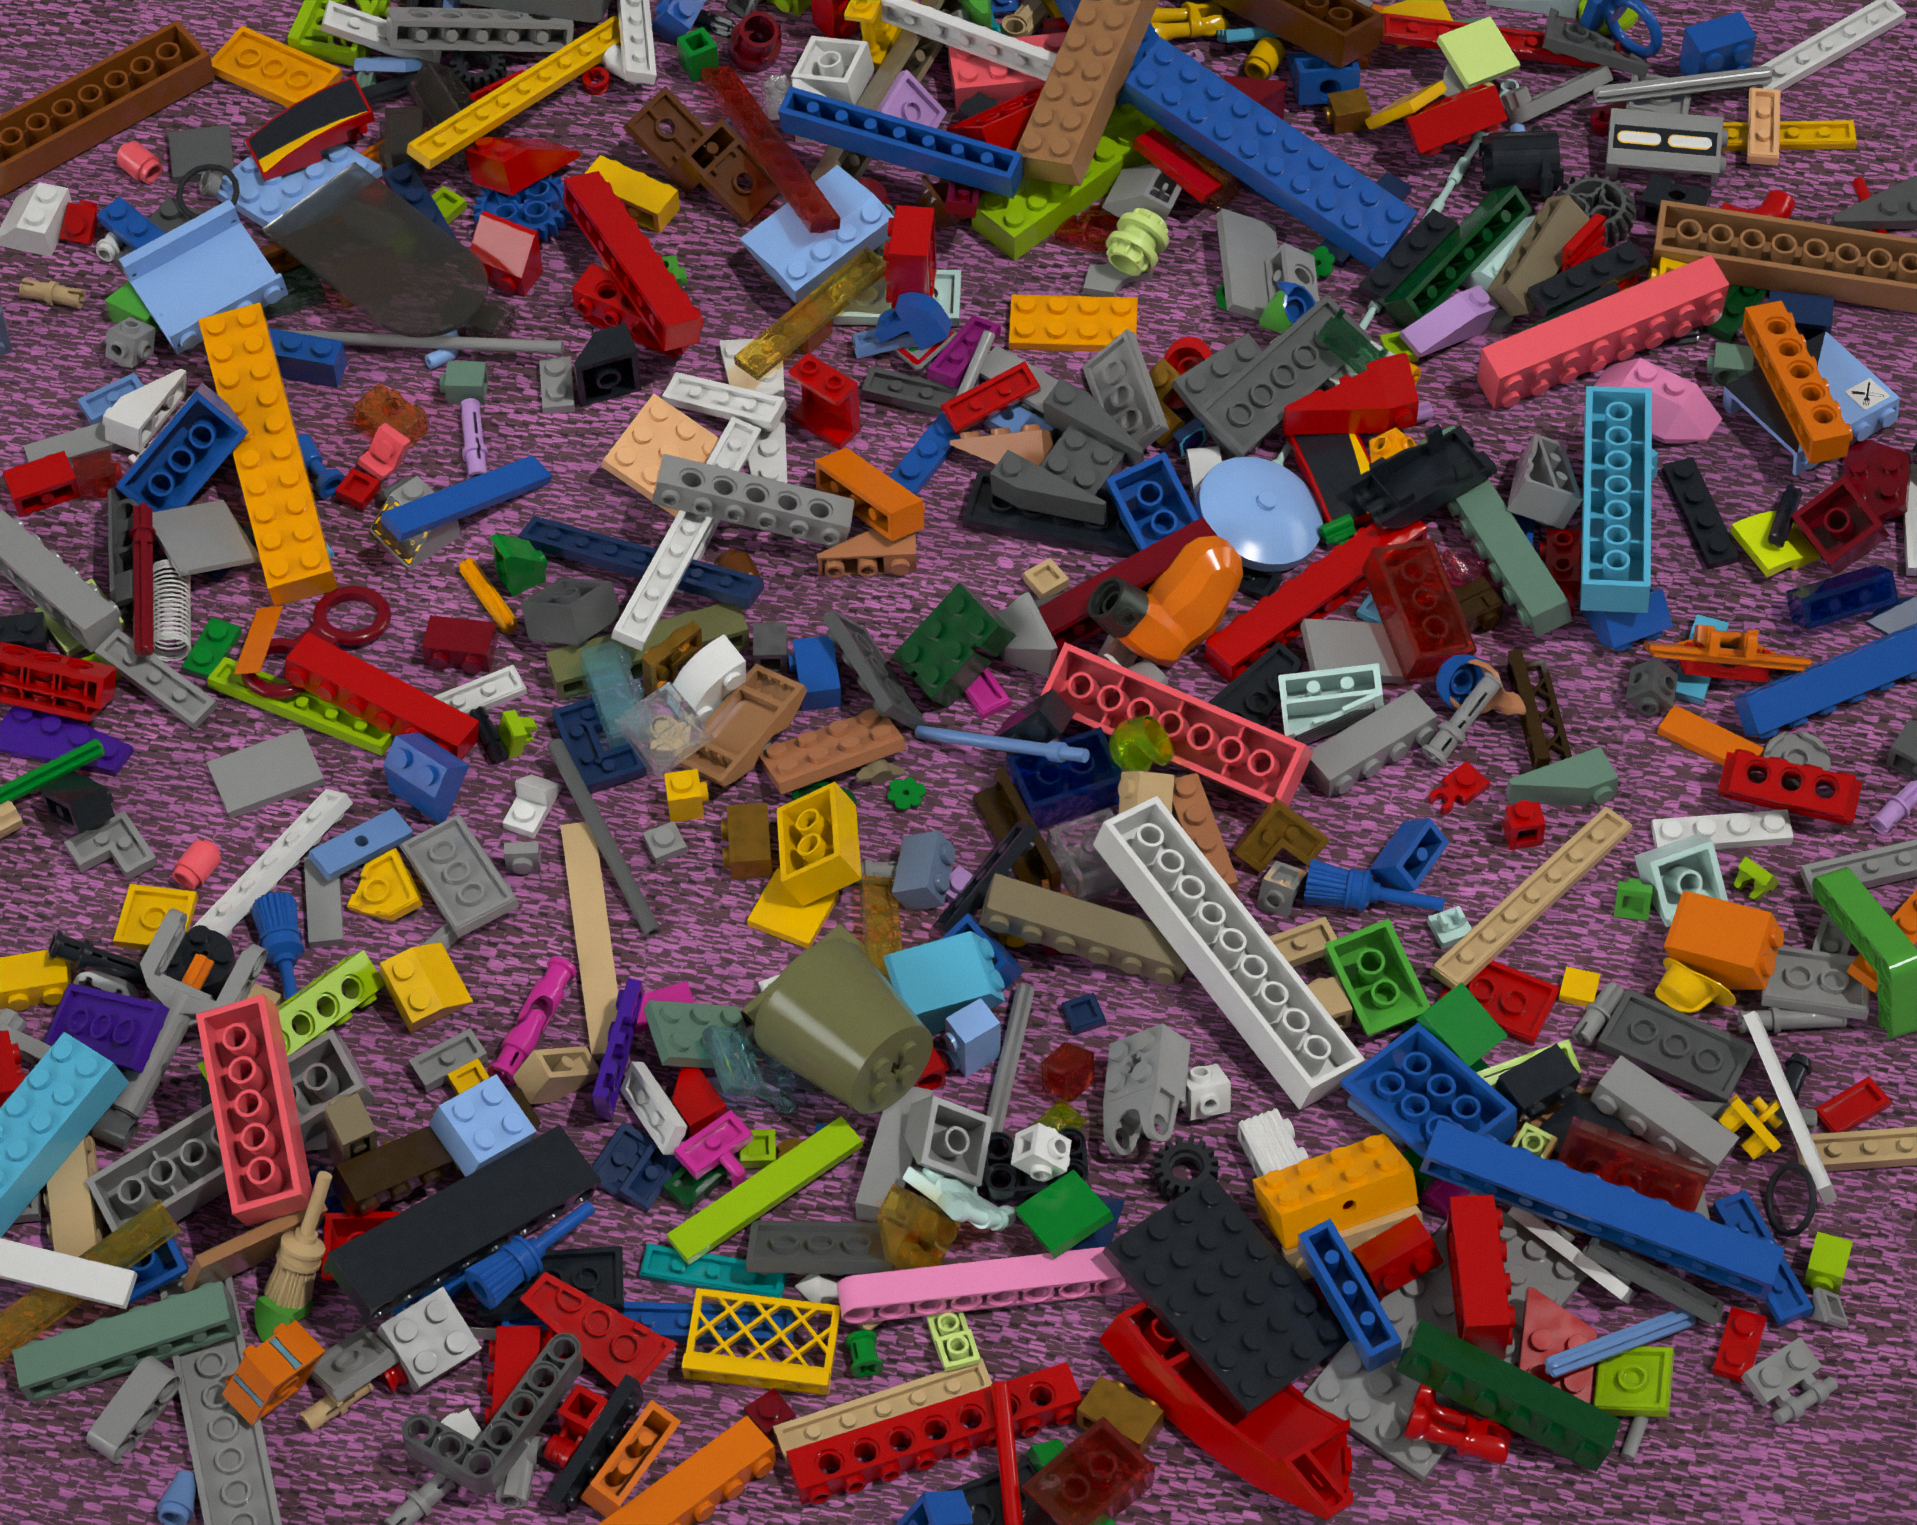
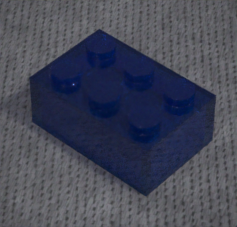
(1067, 789)

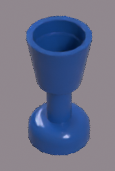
(327, 480)

